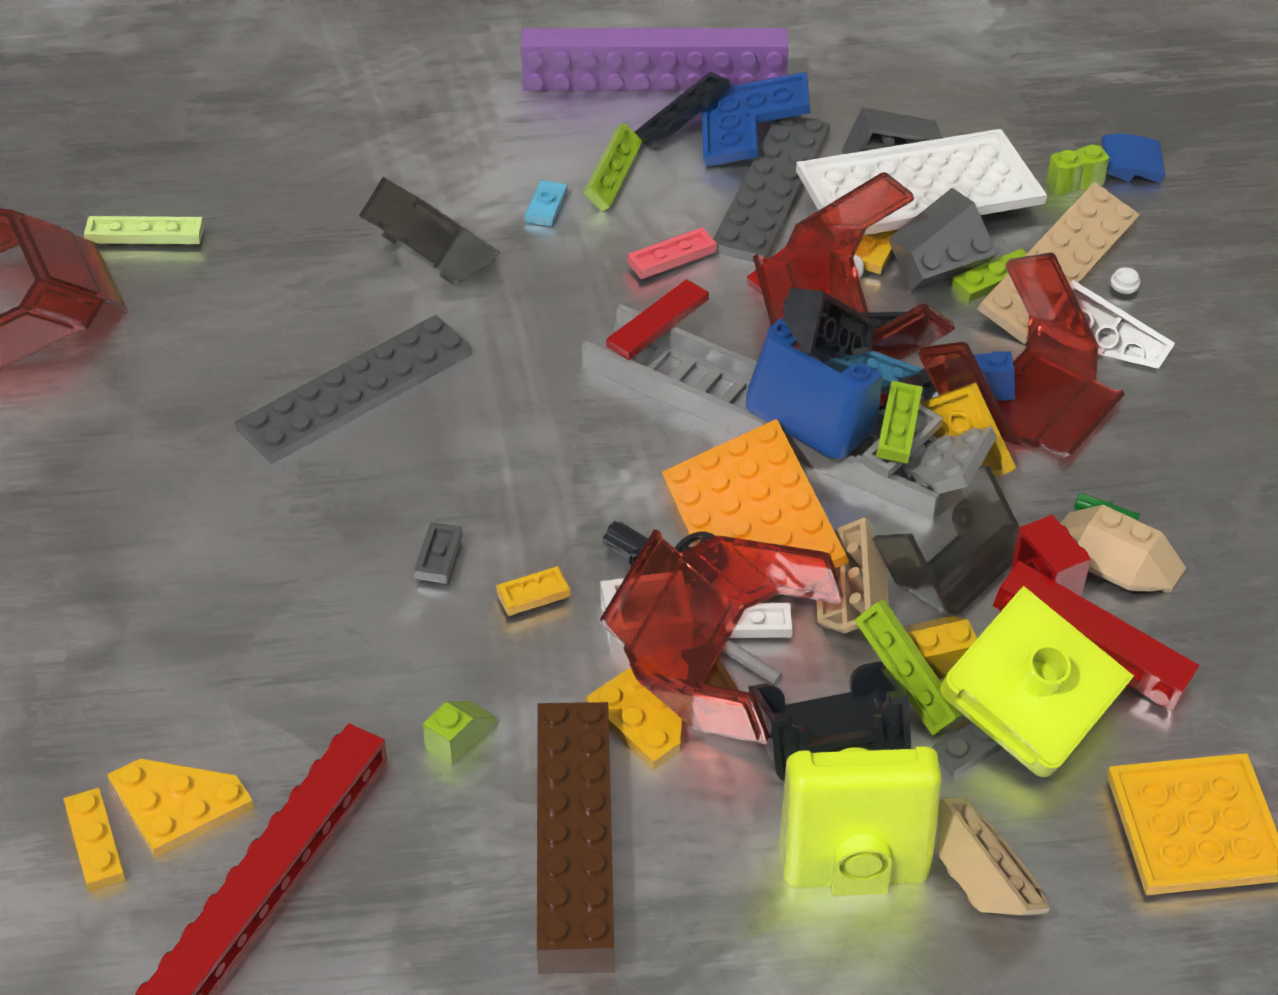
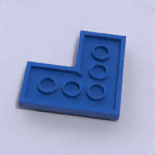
(733, 119)

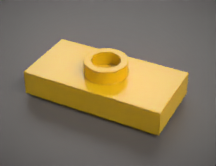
(533, 590)

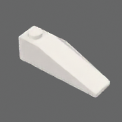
(1120, 333)

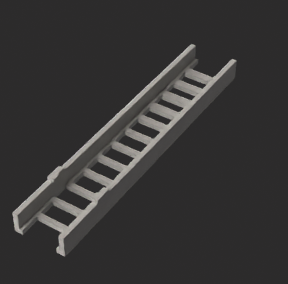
(738, 369)

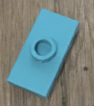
(546, 203)

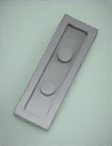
(926, 425)

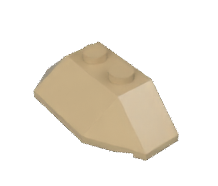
(1125, 549)
(861, 579)
(985, 863)

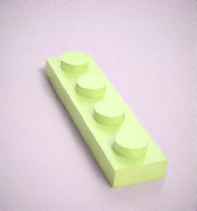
(144, 230)

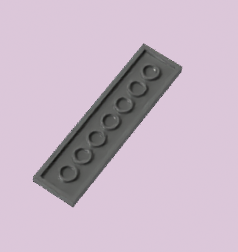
(769, 188)
(352, 389)

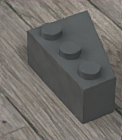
(885, 129)

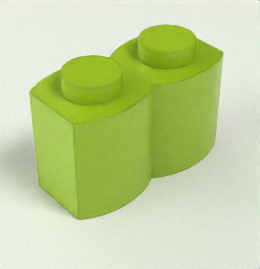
(1077, 169)

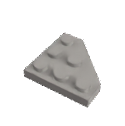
(949, 460)

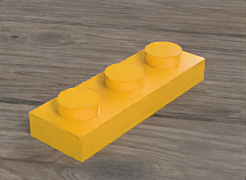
(94, 839)

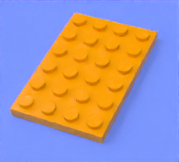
(753, 493)

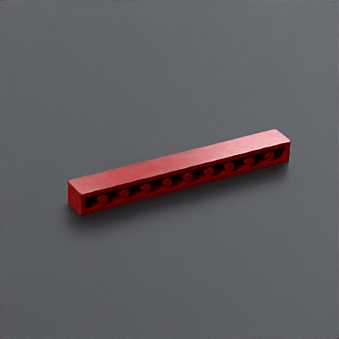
(270, 867)

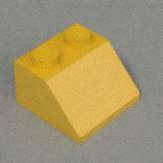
(942, 641)

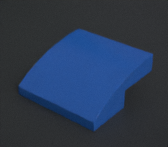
(1133, 156)

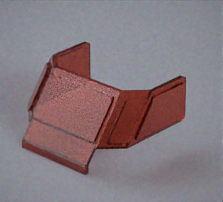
(822, 260)
(66, 290)
(1053, 377)
(683, 608)

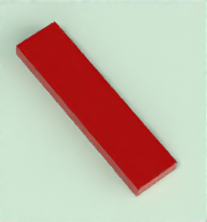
(657, 319)

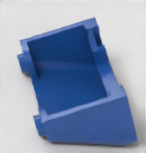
(811, 399)

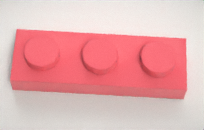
(671, 253)

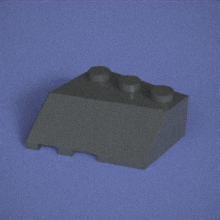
(942, 241)

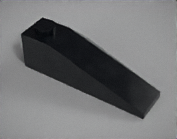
(826, 325)

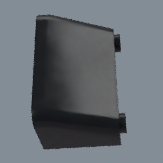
(867, 717)

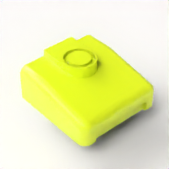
(1034, 683)
(859, 819)

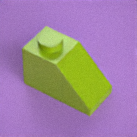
(456, 729)

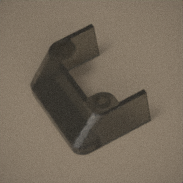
(427, 231)
(969, 562)

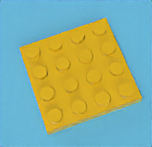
(1196, 823)

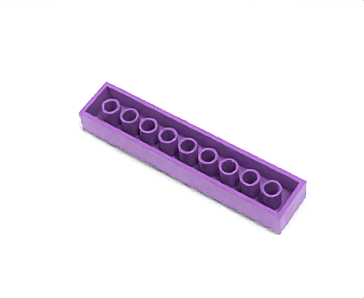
(648, 57)

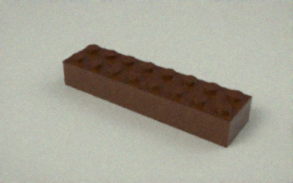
(574, 839)

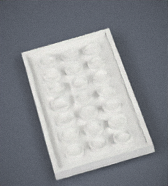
(975, 164)

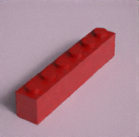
(1156, 668)

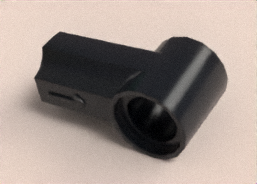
(624, 541)

